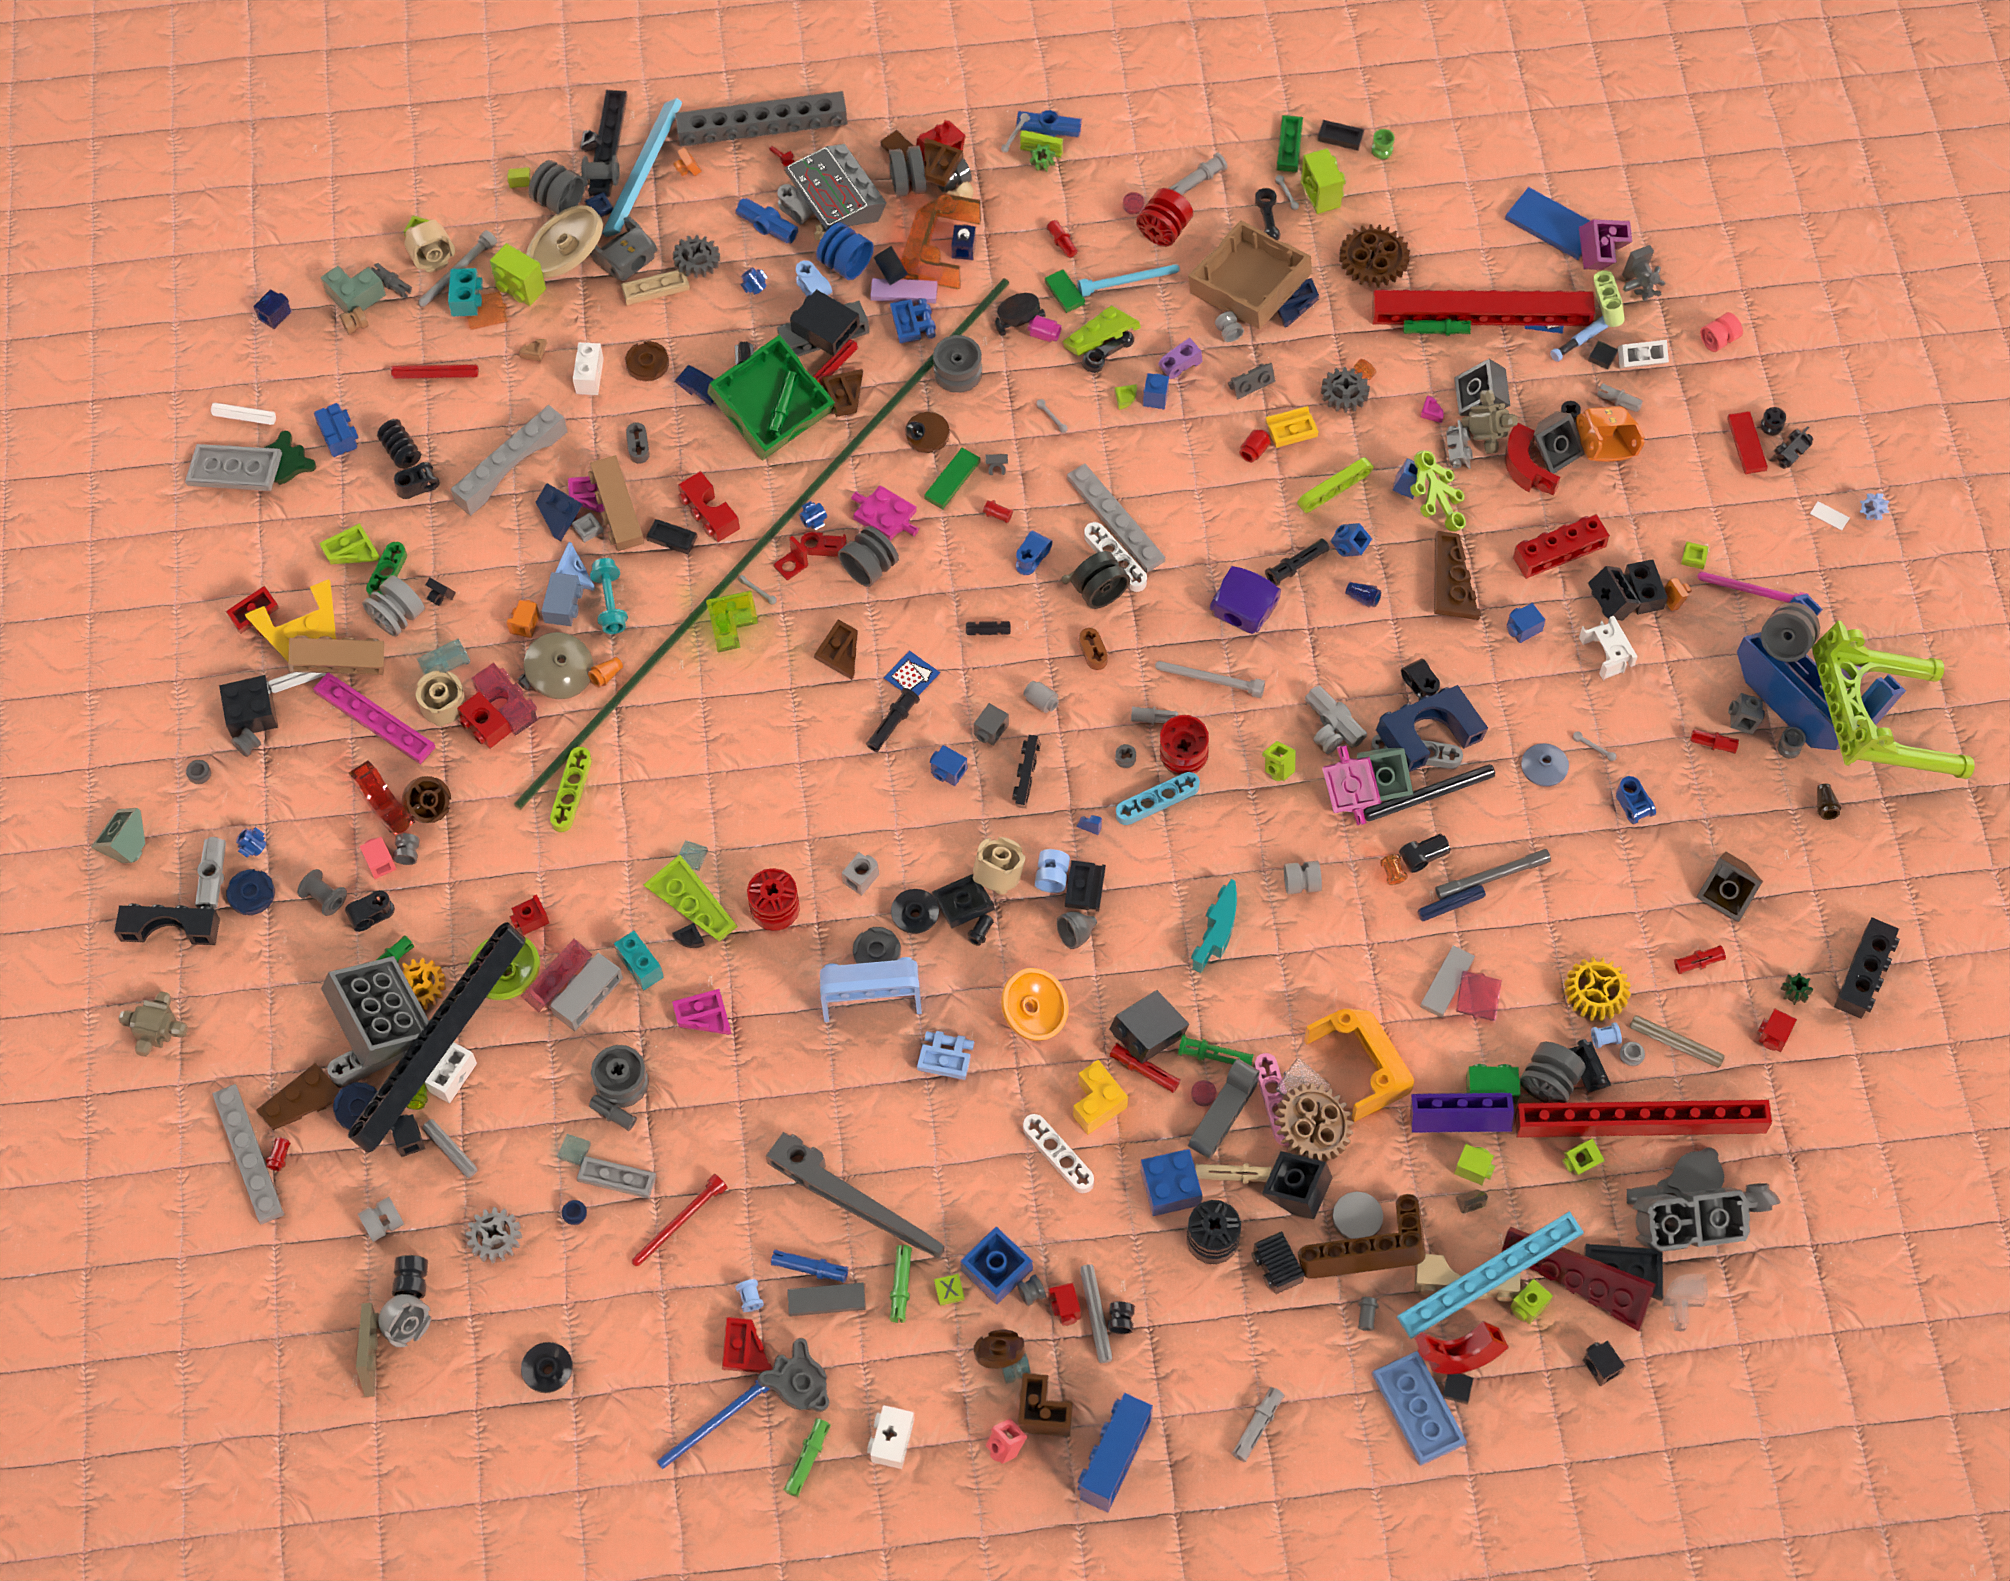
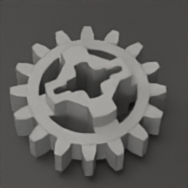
(490, 1225)

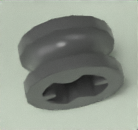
(1127, 762)

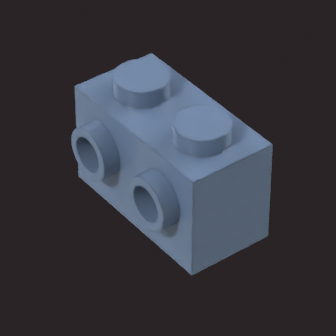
(561, 599)

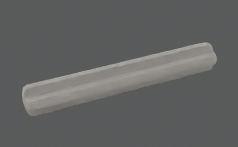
(1096, 1313)

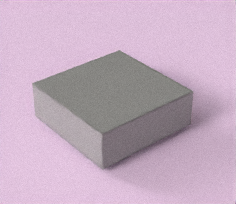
(587, 527)

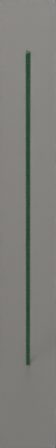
(749, 557)

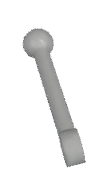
(1024, 118)
(1280, 180)
(1041, 405)
(771, 599)
(1577, 736)

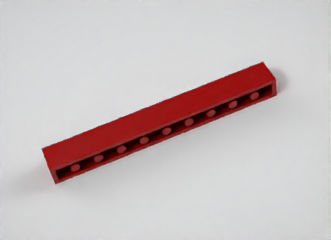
(1485, 307)
(1643, 1118)

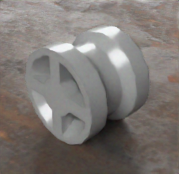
(1328, 739)

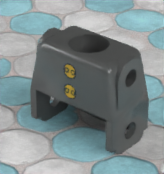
(626, 252)

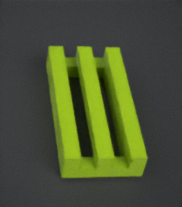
(1030, 141)

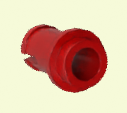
(997, 511)
(278, 1154)

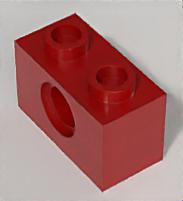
(478, 709)

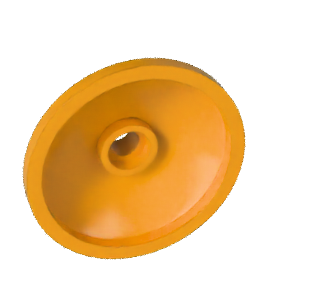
(1045, 1001)

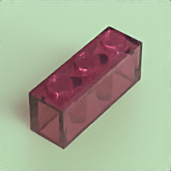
(556, 975)

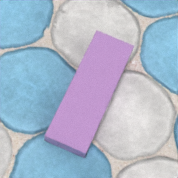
(903, 290)

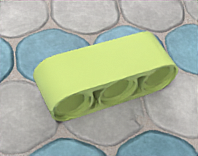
(1609, 298)

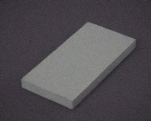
(233, 467)

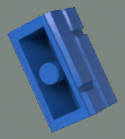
(335, 429)

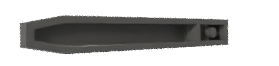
(813, 1176)

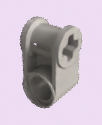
(793, 203)

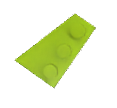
(1102, 327)

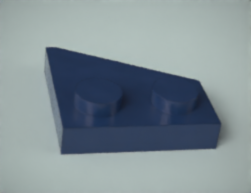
(1299, 302)
(557, 510)

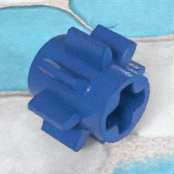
(754, 280)
(813, 515)
(251, 842)

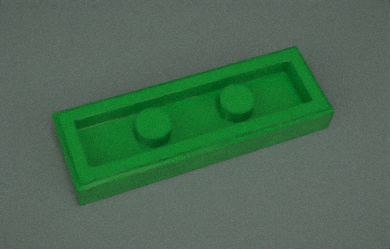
(1289, 143)
(952, 478)

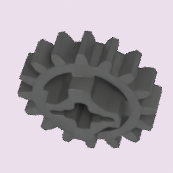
(696, 256)
(1345, 389)

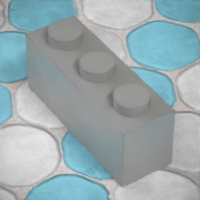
(586, 991)

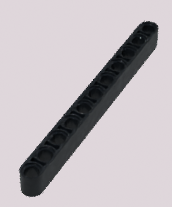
(436, 1038)

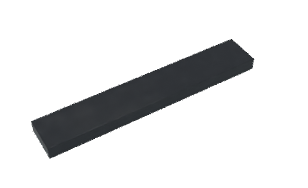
(610, 134)

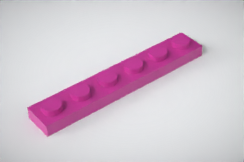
(374, 718)

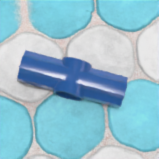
(1051, 124)
(766, 220)

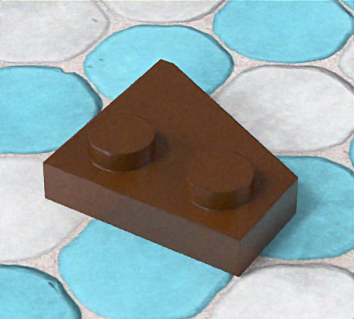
(940, 161)
(839, 649)

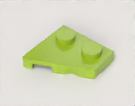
(349, 547)

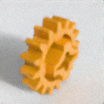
(420, 977)

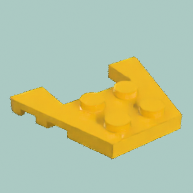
(312, 625)

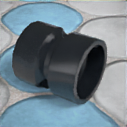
(410, 1274)

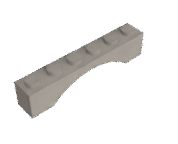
(479, 484)

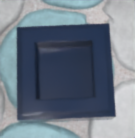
(600, 204)

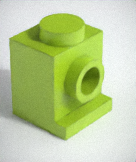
(1279, 767)
(1591, 1157)

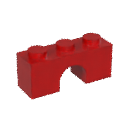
(717, 520)

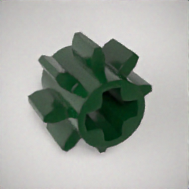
(1802, 991)

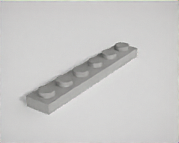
(1116, 518)
(248, 1154)

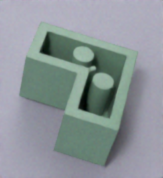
(352, 292)

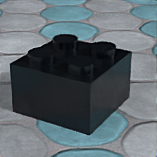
(248, 705)

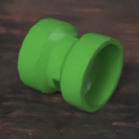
(1383, 144)

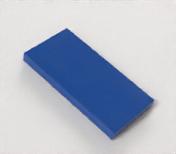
(1548, 221)

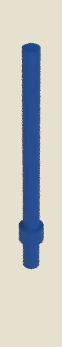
(710, 1425)

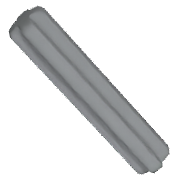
(450, 1148)

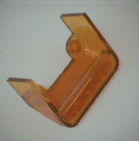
(923, 259)

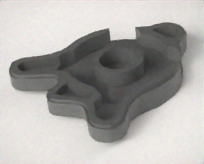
(1694, 1173)
(798, 1380)

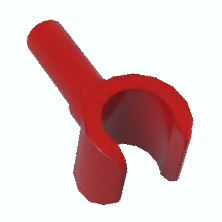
(786, 158)

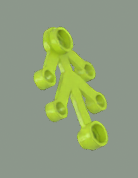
(1427, 468)

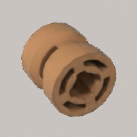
(358, 317)

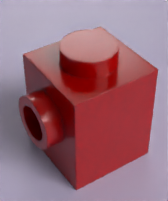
(1776, 1030)

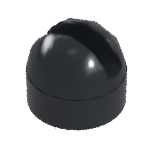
(916, 426)

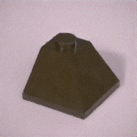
(1730, 886)

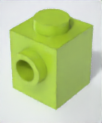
(1475, 1164)
(1531, 1302)

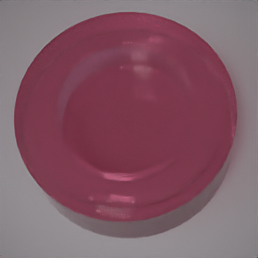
(1133, 203)
(1203, 1093)

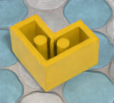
(1103, 1098)

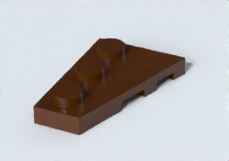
(303, 1095)

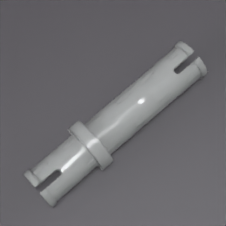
(1260, 1420)

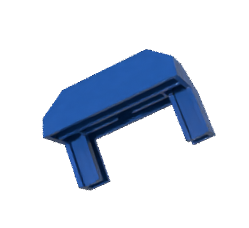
(1797, 692)

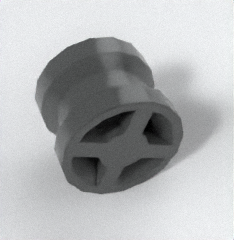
(246, 742)
(1031, 1290)

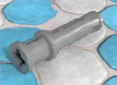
(1204, 172)

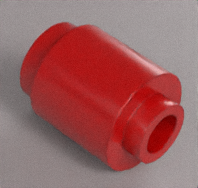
(1254, 445)

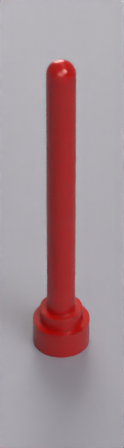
(713, 1187)

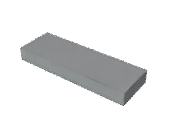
(1447, 981)
(616, 1177)

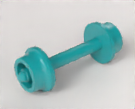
(612, 620)

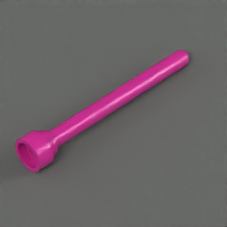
(1746, 587)

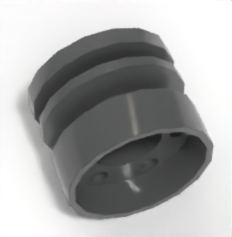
(556, 187)
(868, 556)
(1552, 1073)

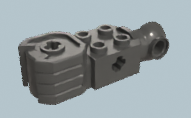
(1700, 1216)

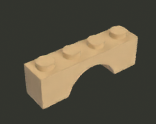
(1436, 1274)

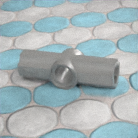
(1336, 715)
(212, 860)

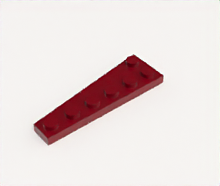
(1601, 1284)

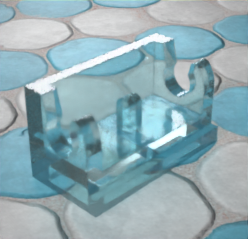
(444, 658)

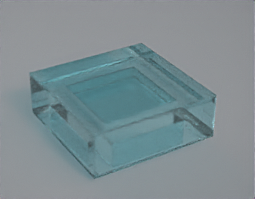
(693, 854)
(574, 1149)

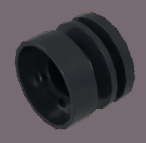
(1214, 1245)

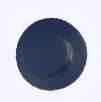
(574, 1212)

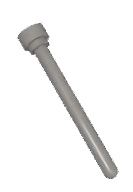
(485, 241)
(1254, 687)

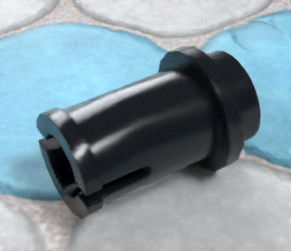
(980, 930)

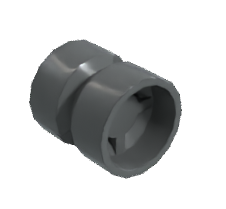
(960, 175)

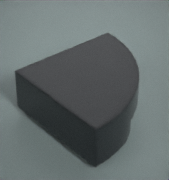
(590, 140)
(689, 937)

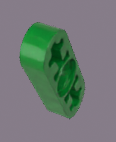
(386, 562)

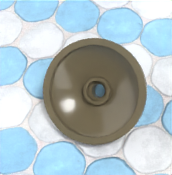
(555, 678)

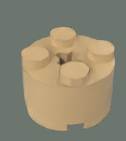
(429, 246)
(439, 697)
(998, 864)

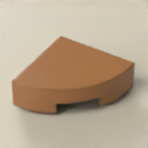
(534, 350)

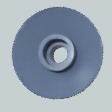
(1545, 773)

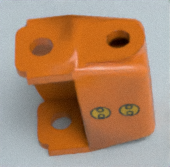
(1609, 434)

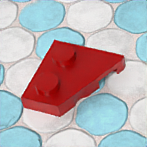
(743, 1348)

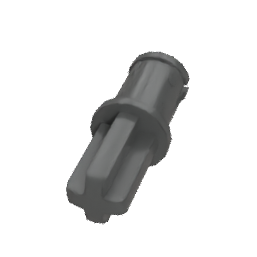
(612, 1112)

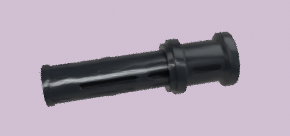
(1289, 567)
(898, 712)

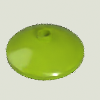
(523, 968)

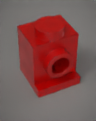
(529, 915)
(1065, 1303)

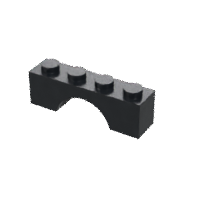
(137, 922)

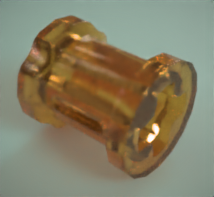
(1393, 877)

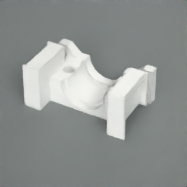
(1615, 644)

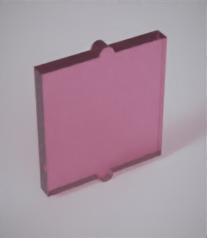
(1478, 995)

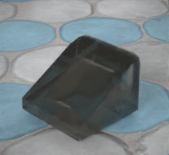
(1471, 1201)

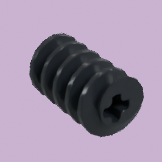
(398, 444)

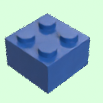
(1171, 1182)
(996, 1265)

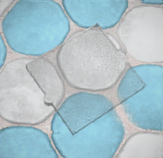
(1299, 1074)

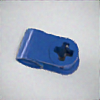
(1032, 552)
(1635, 804)

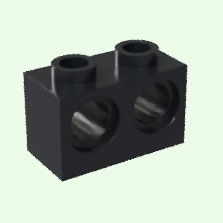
(1648, 586)

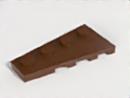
(1452, 580)

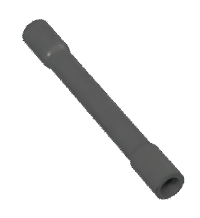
(1528, 862)

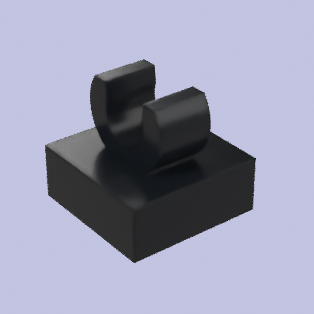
(438, 592)

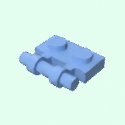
(944, 1061)

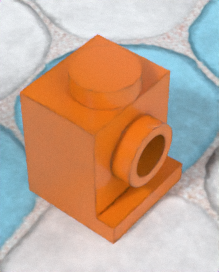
(523, 618)

